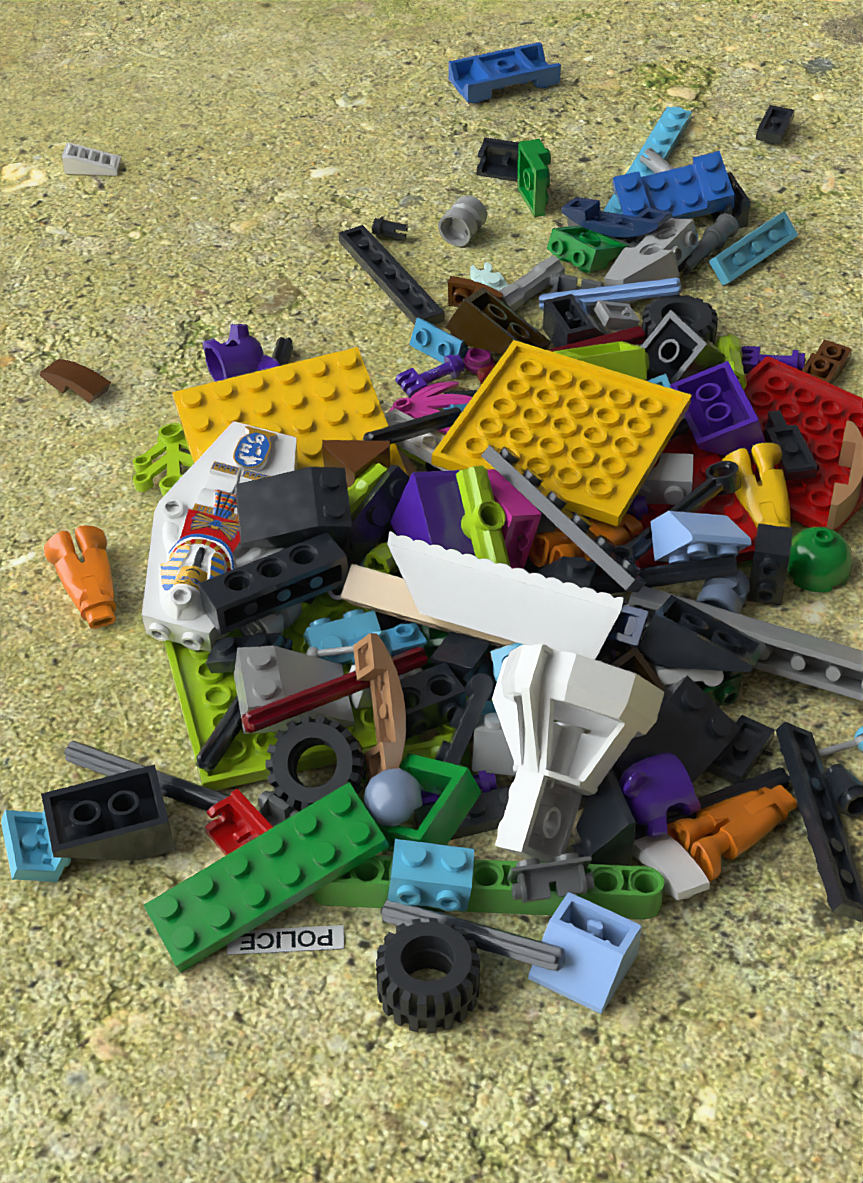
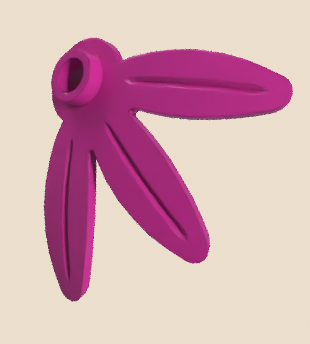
(428, 400)

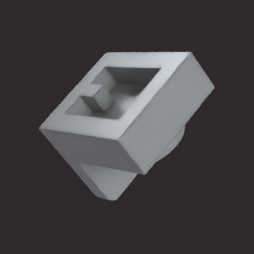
(616, 315)

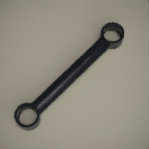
(722, 479)

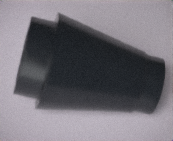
(846, 790)

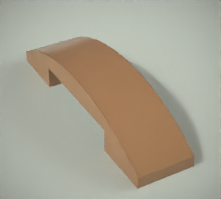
(846, 496)
(376, 665)

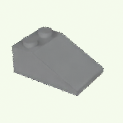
(274, 673)

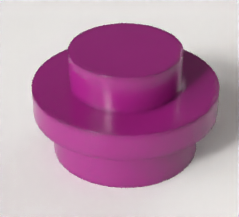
(477, 359)

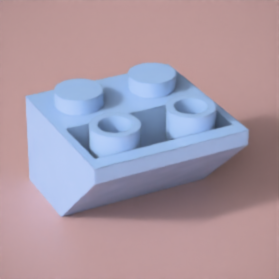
(695, 536)
(597, 952)

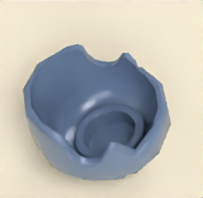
(392, 796)

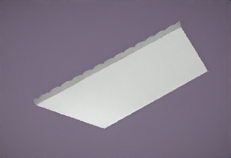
(504, 599)

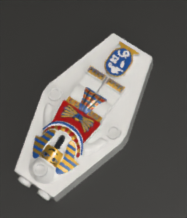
(199, 531)

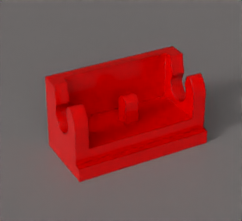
(237, 824)

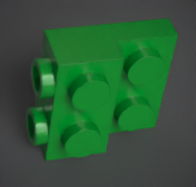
(534, 175)
(584, 247)

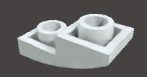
(678, 868)

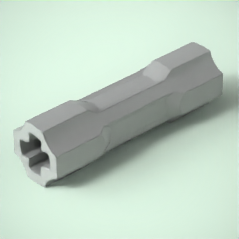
(531, 283)

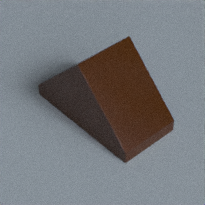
(355, 456)

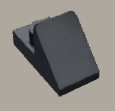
(464, 658)

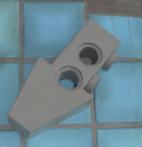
(656, 255)

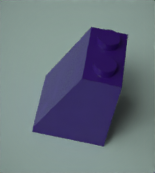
(433, 511)

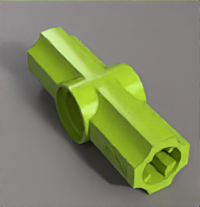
(482, 515)

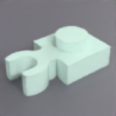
(488, 278)

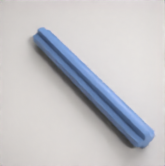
(622, 292)

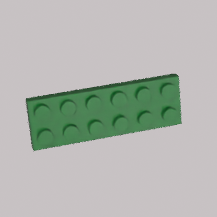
(265, 876)

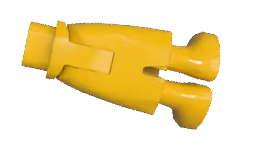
(768, 498)

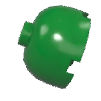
(819, 559)

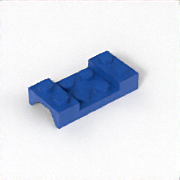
(495, 70)
(683, 190)

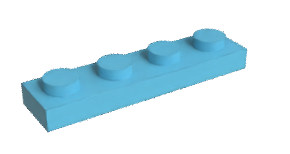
(753, 248)

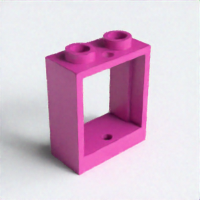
(520, 516)

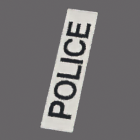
(288, 940)

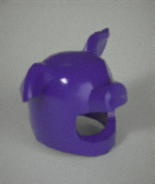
(236, 356)
(655, 788)

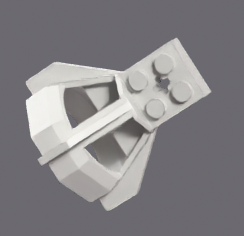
(558, 759)

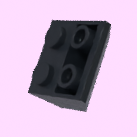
(570, 321)

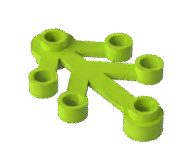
(170, 439)

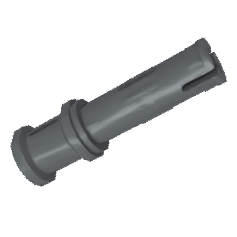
(713, 239)

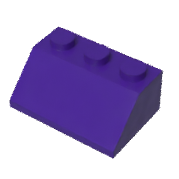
(720, 411)

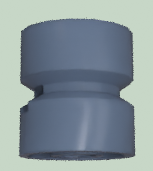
(726, 592)

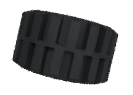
(692, 310)
(299, 739)
(428, 1002)

